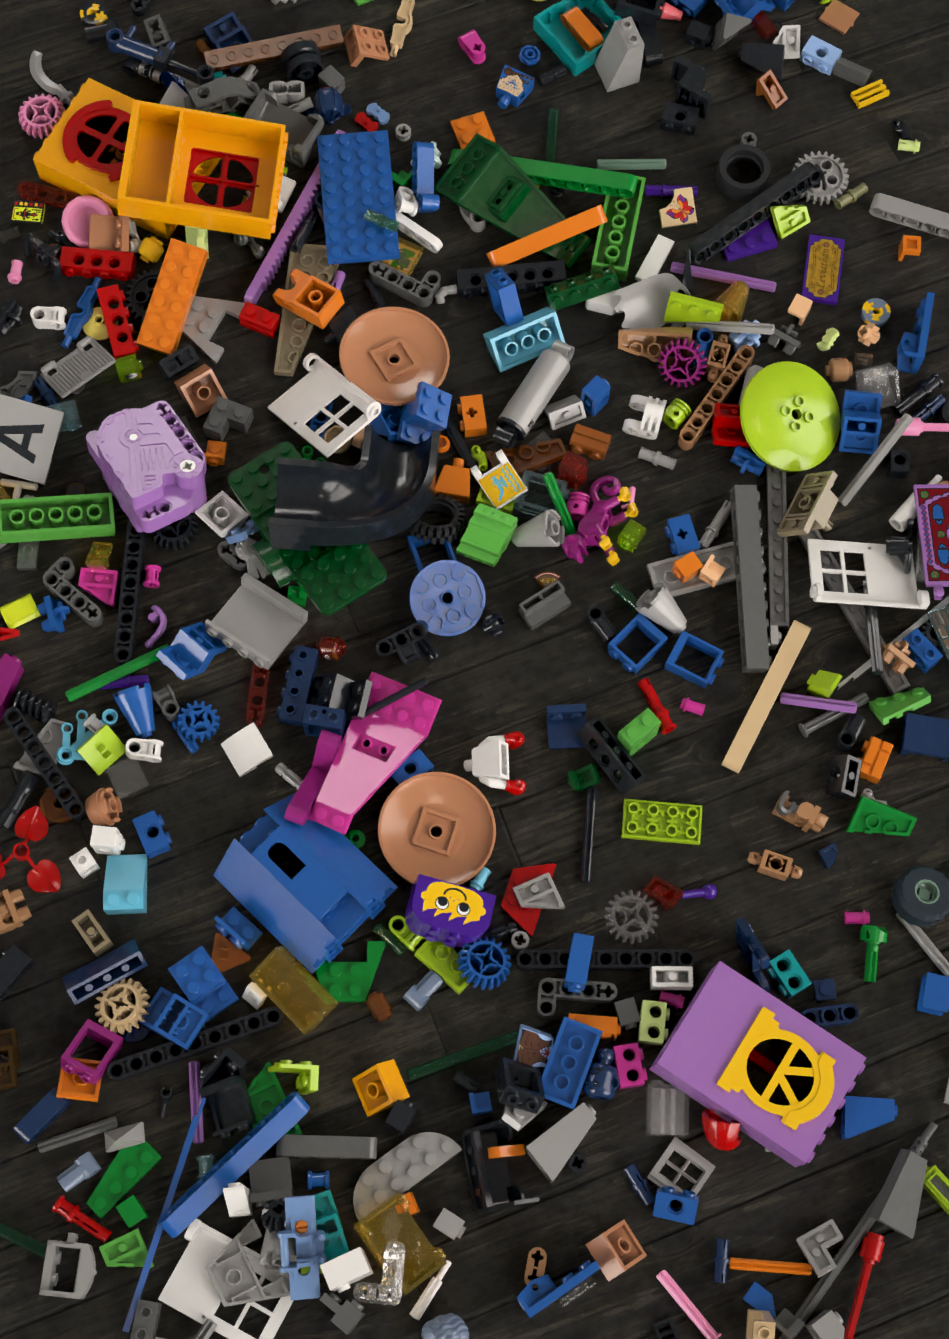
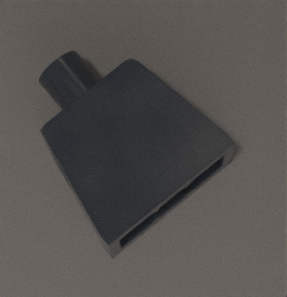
(338, 326)

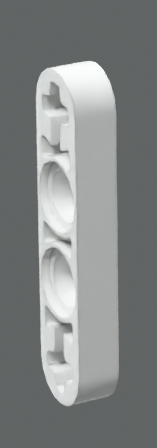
(418, 233)

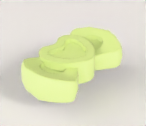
(828, 339)

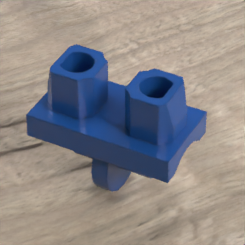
(748, 461)
(56, 614)

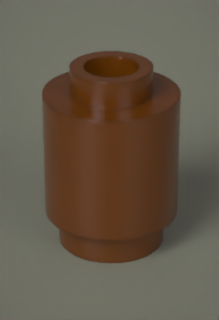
(379, 1006)

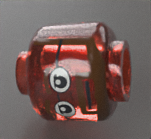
(331, 647)

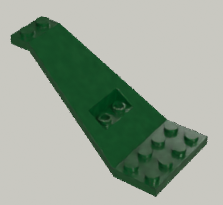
(489, 176)

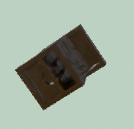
(8, 1058)

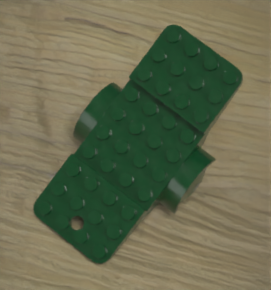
(325, 573)

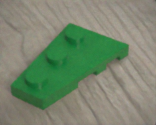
(877, 817)

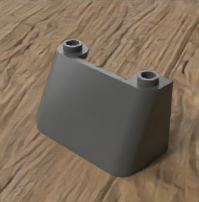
(301, 129)

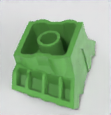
(487, 535)

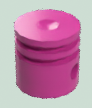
(578, 504)

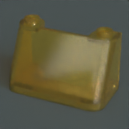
(394, 1222)

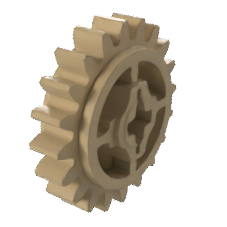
(120, 995)

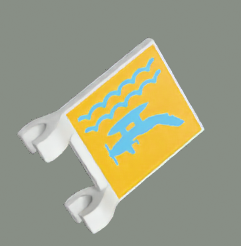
(501, 482)

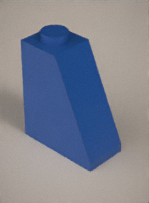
(864, 1114)

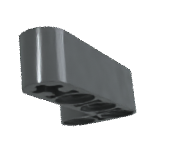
(382, 273)
(75, 596)
(557, 994)

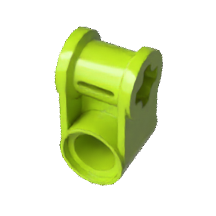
(405, 935)

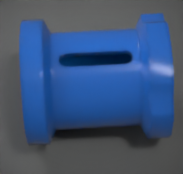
(318, 1180)

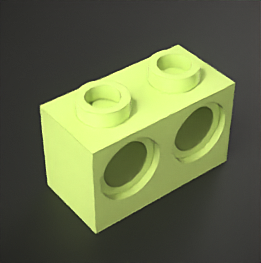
(648, 1022)

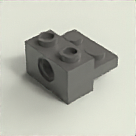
(346, 1315)

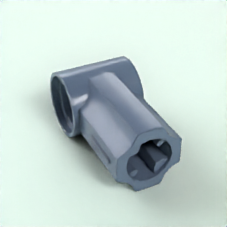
(419, 994)
(84, 1168)

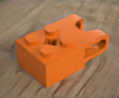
(310, 298)

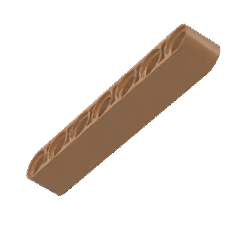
(720, 390)

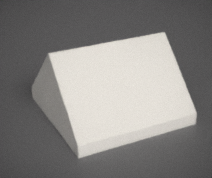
(222, 514)

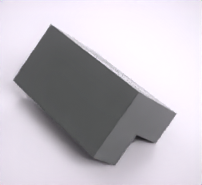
(544, 605)

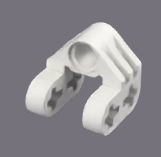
(651, 420)

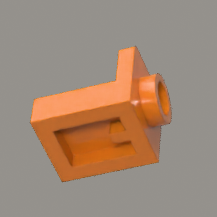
(215, 453)

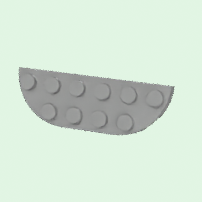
(402, 1169)

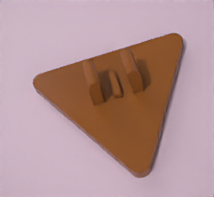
(226, 955)

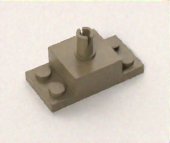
(810, 506)

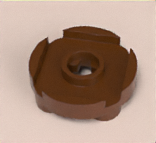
(53, 813)

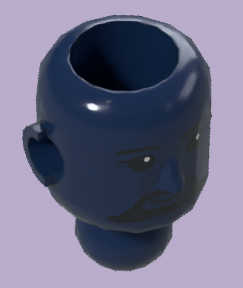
(602, 1077)

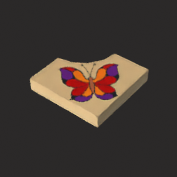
(680, 210)

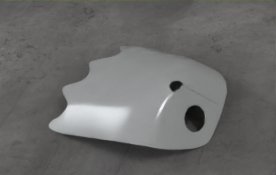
(647, 301)

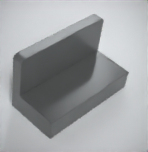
(851, 72)

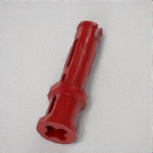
(656, 706)
(73, 1214)

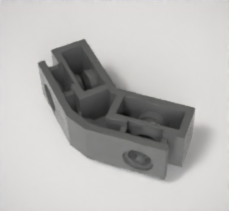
(223, 96)

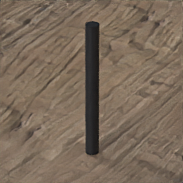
(396, 696)

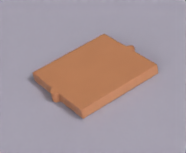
(839, 16)

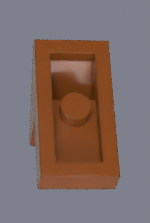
(771, 89)

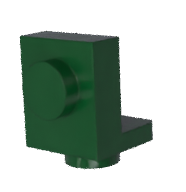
(583, 778)

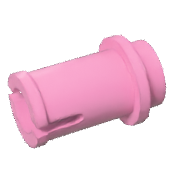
(15, 272)

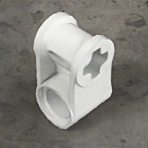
(405, 201)
(51, 317)
(146, 749)

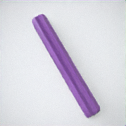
(818, 702)
(195, 1099)

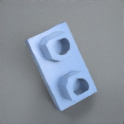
(739, 340)

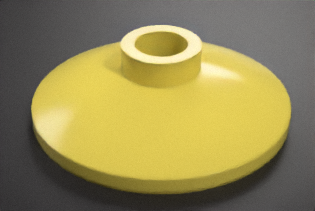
(97, 329)

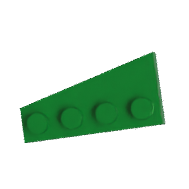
(122, 1175)

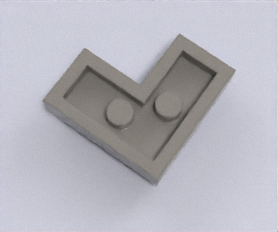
(815, 1245)

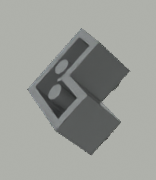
(226, 415)

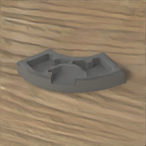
(20, 385)

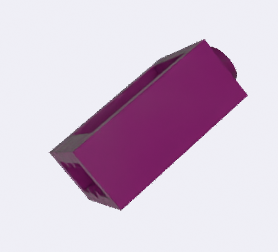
(100, 1035)

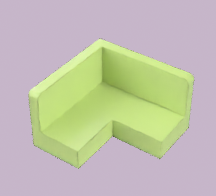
(197, 237)

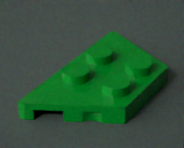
(266, 1095)

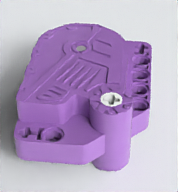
(150, 465)

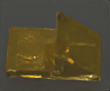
(99, 555)

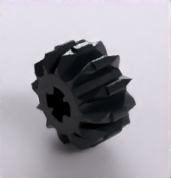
(274, 1216)

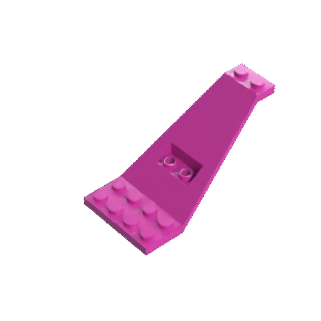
(361, 769)

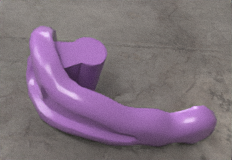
(157, 615)

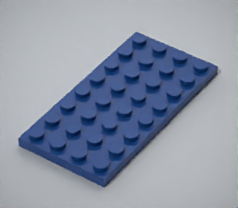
(354, 179)

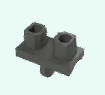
(791, 343)

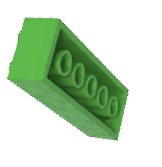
(617, 235)
(56, 518)

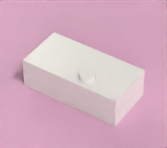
(346, 1269)

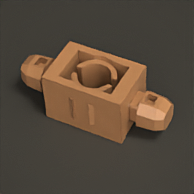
(718, 347)
(795, 872)

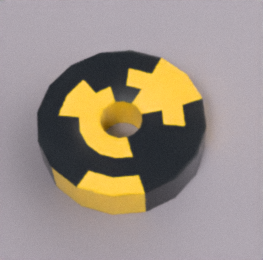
(90, 8)

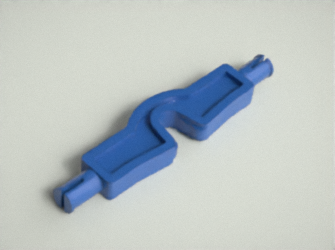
(77, 320)

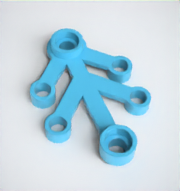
(82, 737)

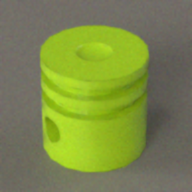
(677, 412)

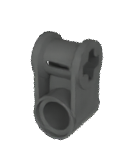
(166, 700)

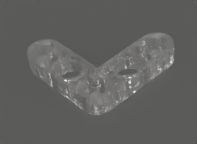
(393, 1251)

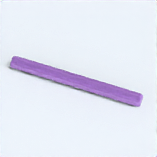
(725, 277)

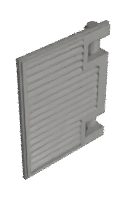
(77, 367)

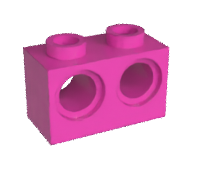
(624, 1066)

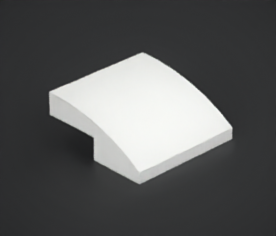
(246, 749)

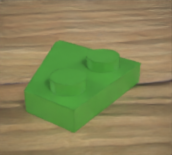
(125, 1250)

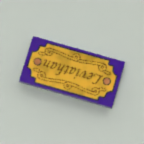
(823, 269)

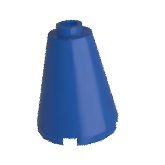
(138, 709)

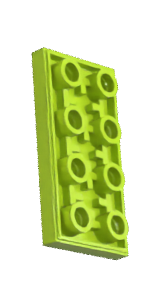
(661, 821)

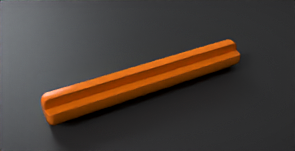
(770, 1266)

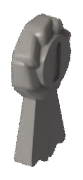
(253, 563)

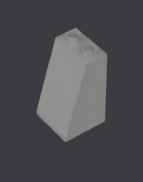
(621, 56)

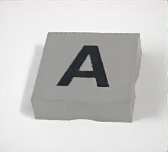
(27, 438)

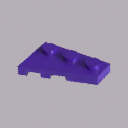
(755, 241)

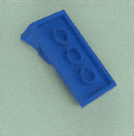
(915, 343)
(569, 1062)
(535, 1301)

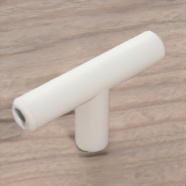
(18, 486)

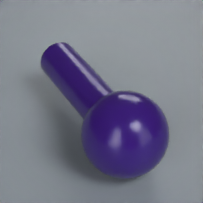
(708, 891)

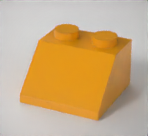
(380, 1087)

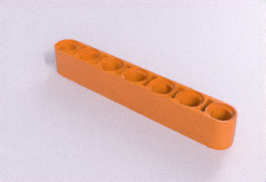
(547, 236)

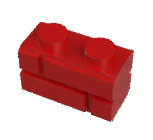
(259, 319)

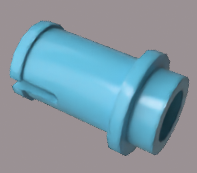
(479, 879)

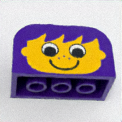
(448, 911)

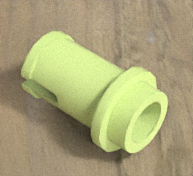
(908, 145)

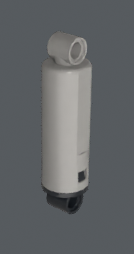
(533, 394)

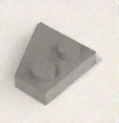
(539, 894)

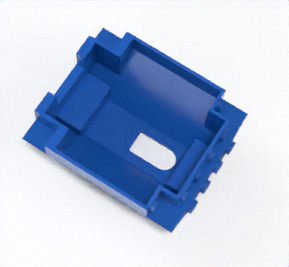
(321, 902)

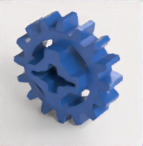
(201, 729)

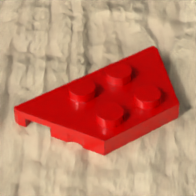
(525, 917)

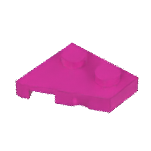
(100, 584)

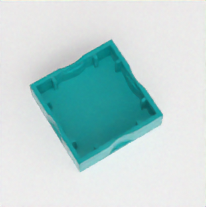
(561, 42)

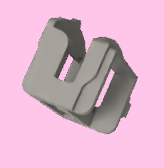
(85, 1271)

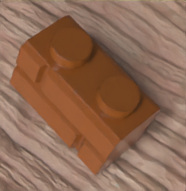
(589, 442)

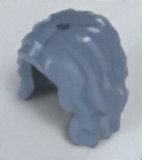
(445, 1327)

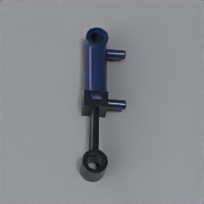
(160, 57)

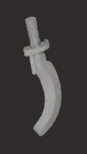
(44, 82)

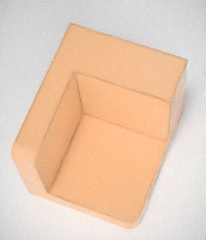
(800, 307)
(711, 572)

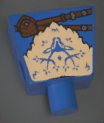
(513, 87)

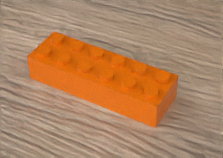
(172, 297)

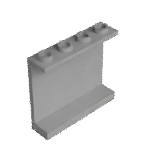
(257, 622)

